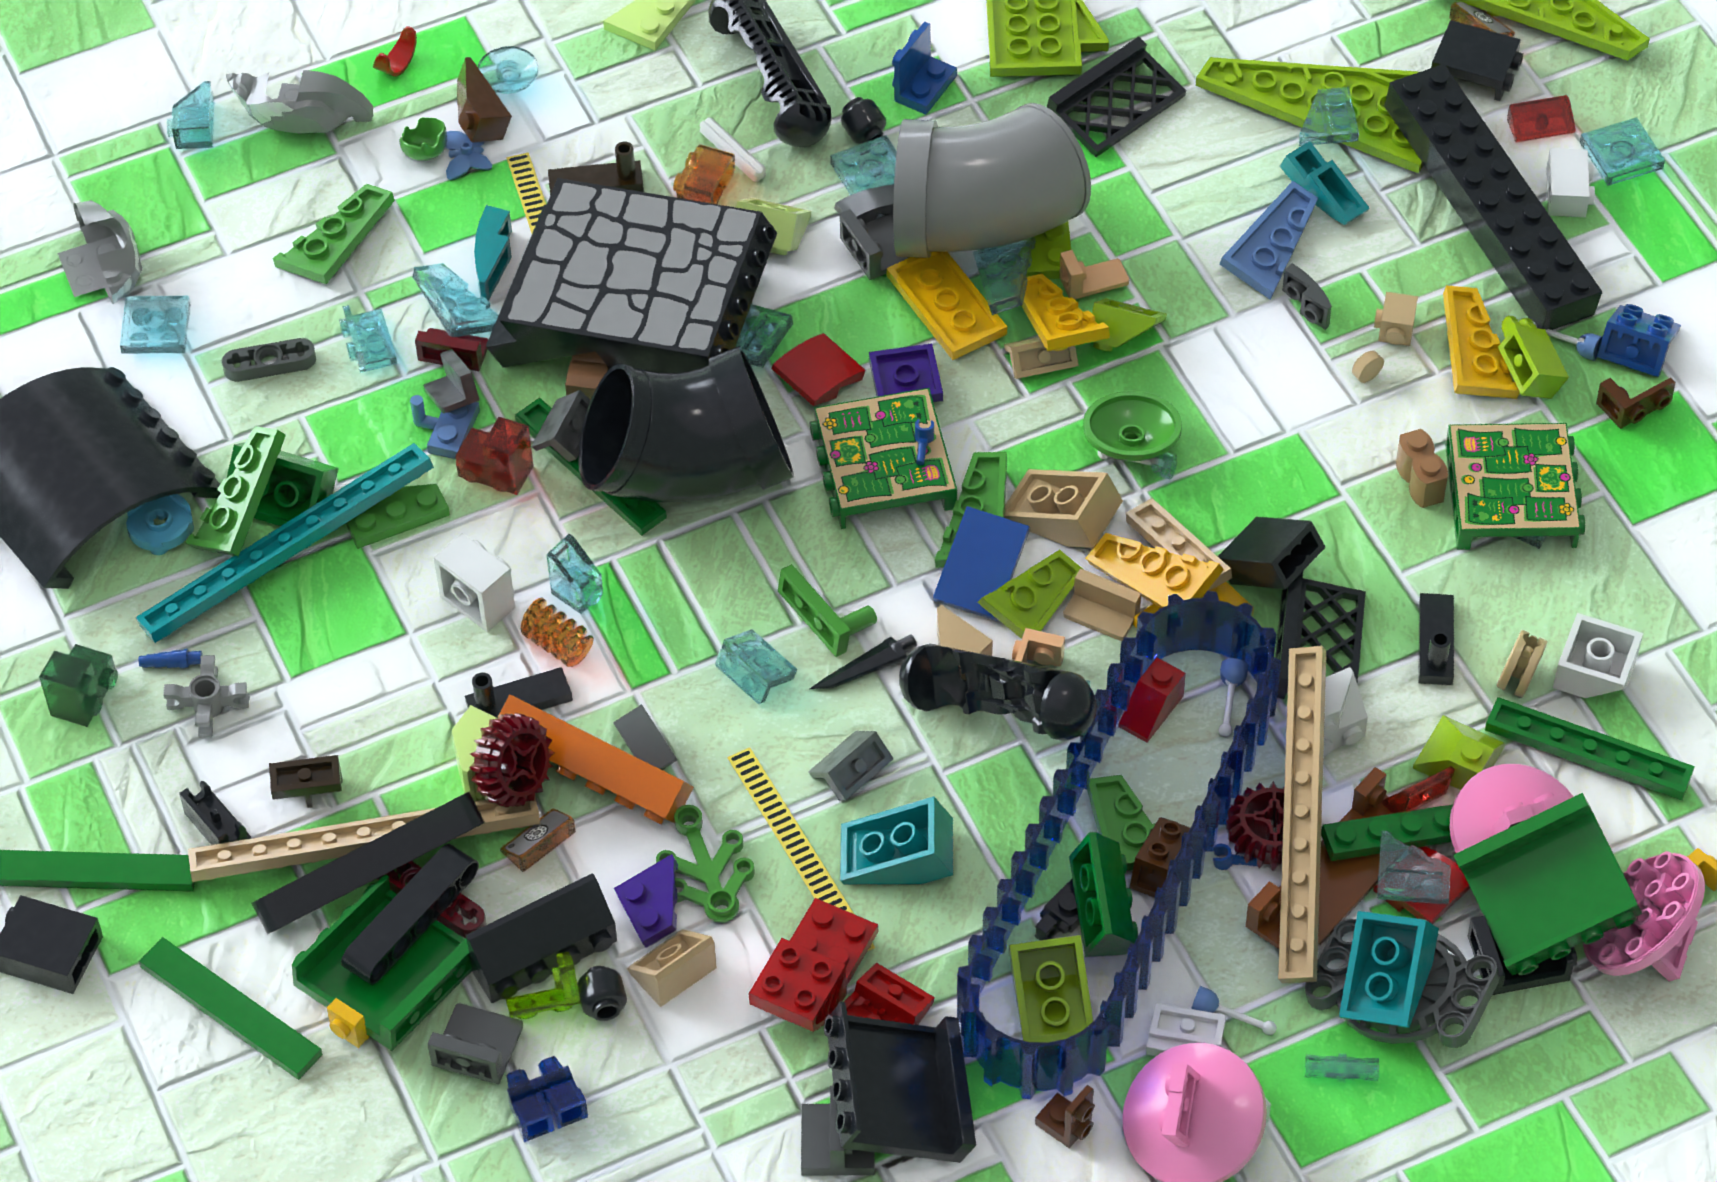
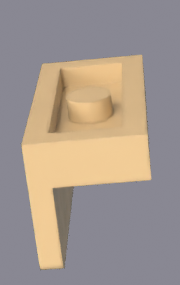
(1031, 358)
(1102, 605)

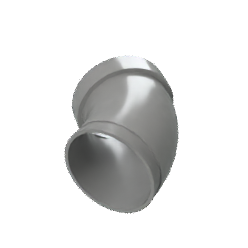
(986, 182)

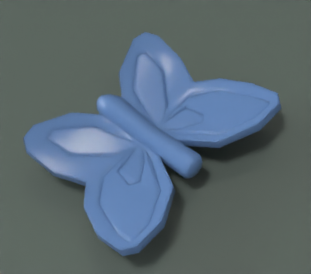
(466, 155)

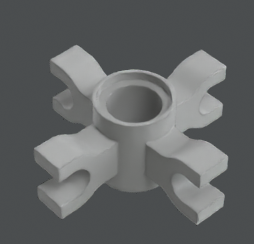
(206, 685)

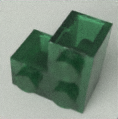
(77, 683)

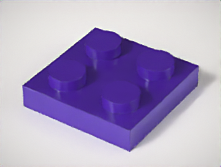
(906, 370)

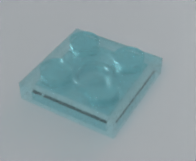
(1622, 151)
(866, 165)
(155, 324)

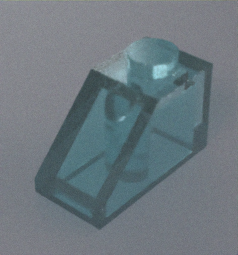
(193, 119)
(573, 575)

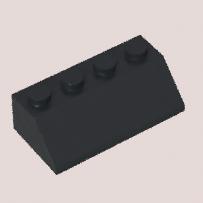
(525, 942)

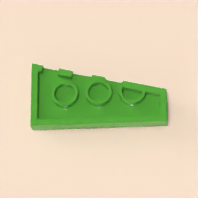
(337, 236)
(981, 489)
(234, 510)

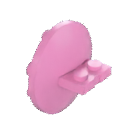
(1500, 800)
(1670, 898)
(1194, 1114)

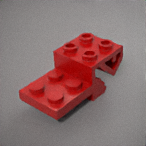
(812, 970)

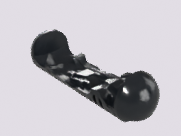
(803, 108)
(1049, 698)

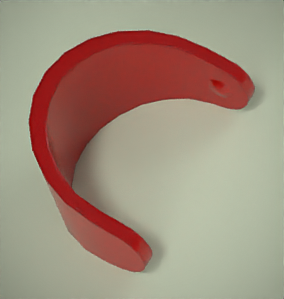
(400, 55)

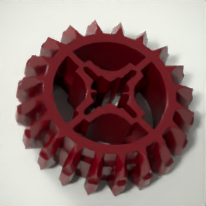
(510, 769)
(1251, 827)

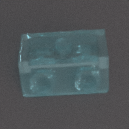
(369, 339)
(753, 664)

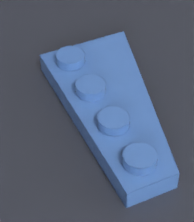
(1270, 241)

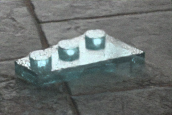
(1004, 273)
(452, 302)

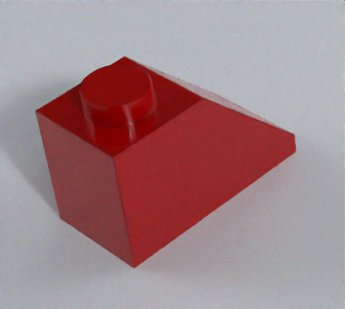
(1153, 699)

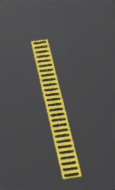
(527, 187)
(787, 830)

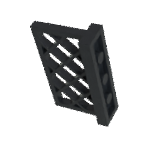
(1104, 75)
(1292, 627)

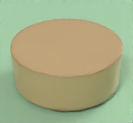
(1367, 366)

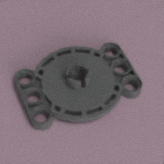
(1446, 984)

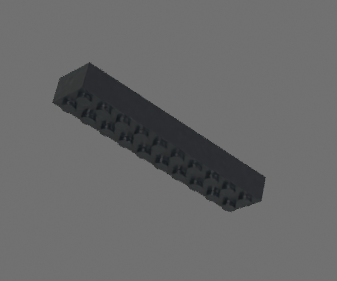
(1492, 199)

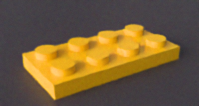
(947, 303)

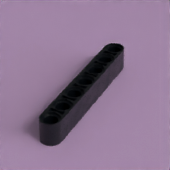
(368, 863)

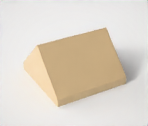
(675, 965)

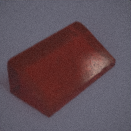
(1541, 118)
(1420, 792)

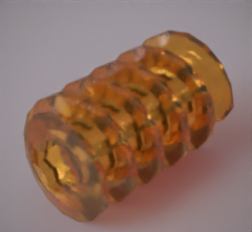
(556, 633)

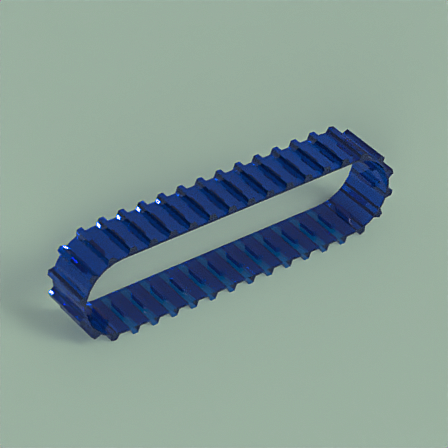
(1175, 628)

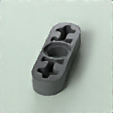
(280, 366)

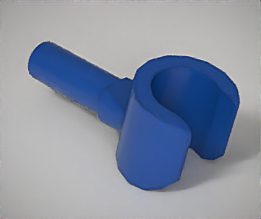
(923, 437)
(1230, 859)

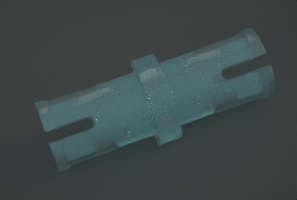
(1341, 1067)

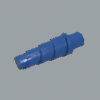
(172, 659)

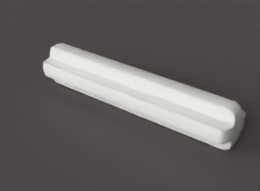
(727, 143)

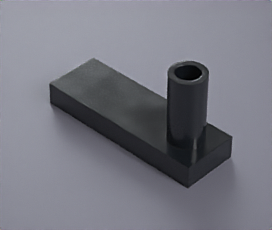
(1436, 639)
(538, 690)

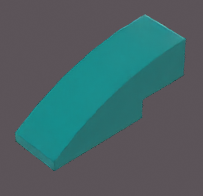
(1326, 182)
(492, 249)

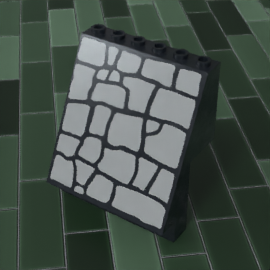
(632, 280)

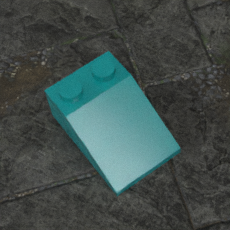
(898, 845)
(1387, 968)

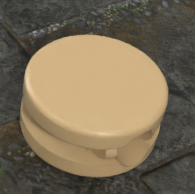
(1522, 662)

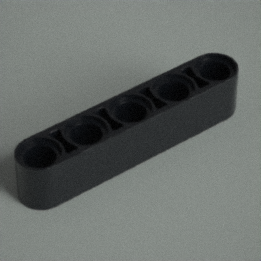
(409, 914)

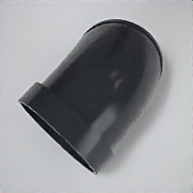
(681, 433)

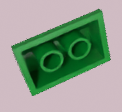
(292, 486)
(1102, 896)

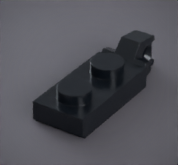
(1059, 914)

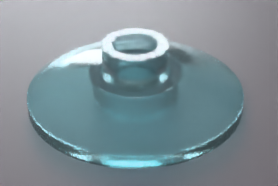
(509, 69)

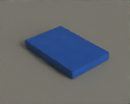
(980, 560)

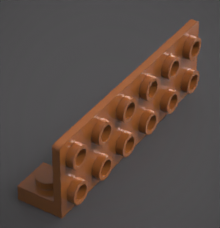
(1341, 881)

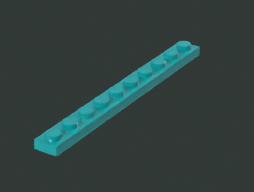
(284, 543)

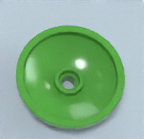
(1132, 425)

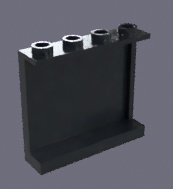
(900, 1087)

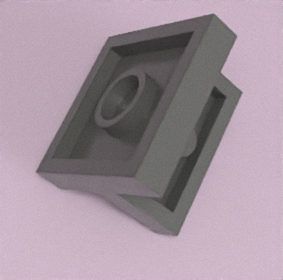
(822, 1146)

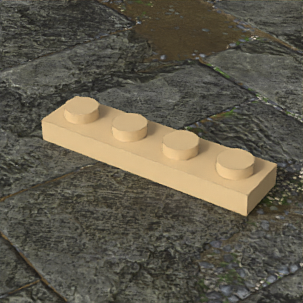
(1166, 532)

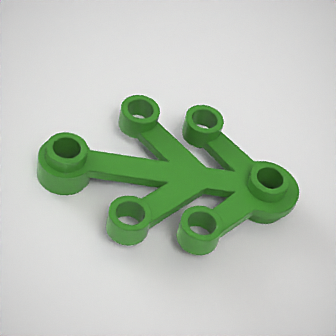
(709, 870)

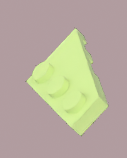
(647, 20)

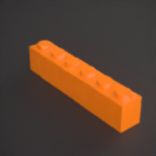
(607, 766)

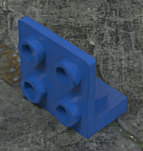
(919, 76)
(1638, 339)

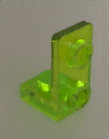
(557, 999)

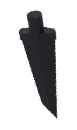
(880, 656)

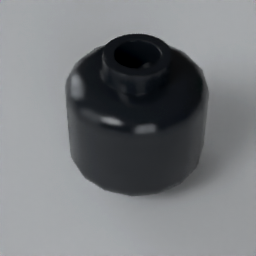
(863, 120)
(602, 993)

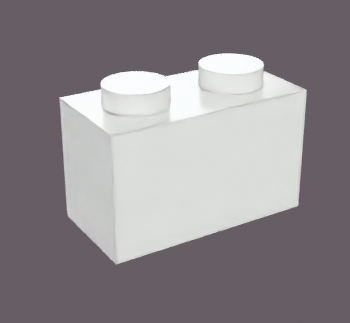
(1568, 182)

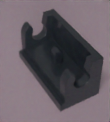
(212, 816)

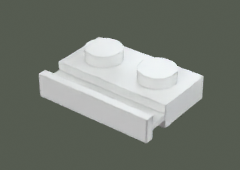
(1180, 1026)

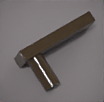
(623, 174)

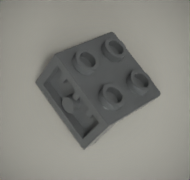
(869, 242)
(475, 1043)

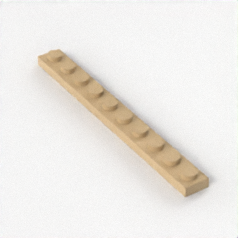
(1302, 815)
(332, 841)

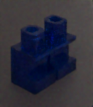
(545, 1099)

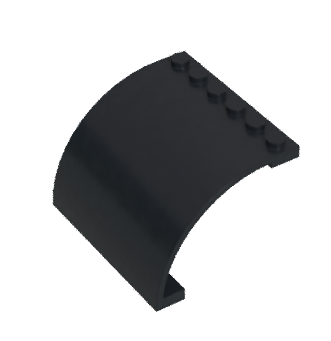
(77, 458)

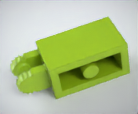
(1531, 358)

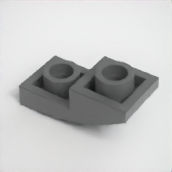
(868, 203)
(1314, 302)
(644, 738)

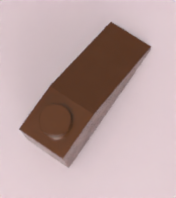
(479, 107)

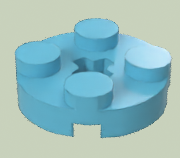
(164, 536)

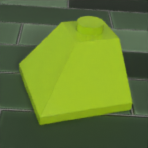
(1124, 321)
(1458, 747)

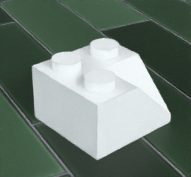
(475, 582)
(1597, 657)
(1344, 711)

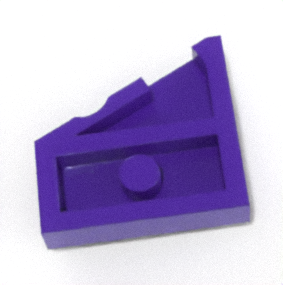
(651, 900)

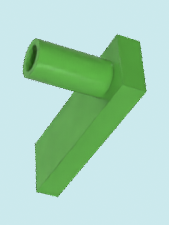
(818, 614)

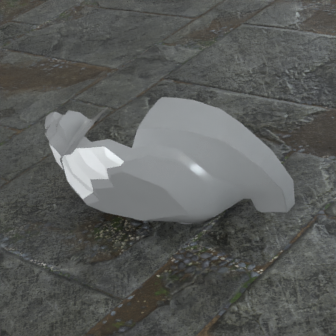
(312, 107)
(107, 259)

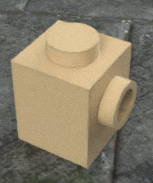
(1396, 318)

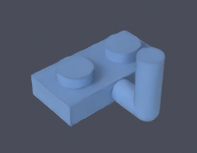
(448, 429)

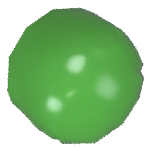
(425, 140)

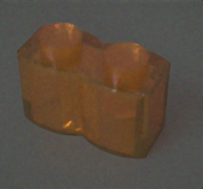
(705, 175)

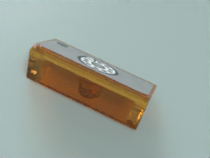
(1478, 18)
(539, 839)

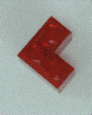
(498, 457)

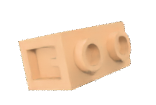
(1092, 279)
(1039, 647)

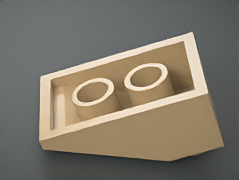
(1065, 505)

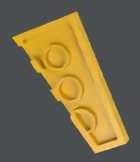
(1059, 318)
(1474, 348)
(1153, 570)

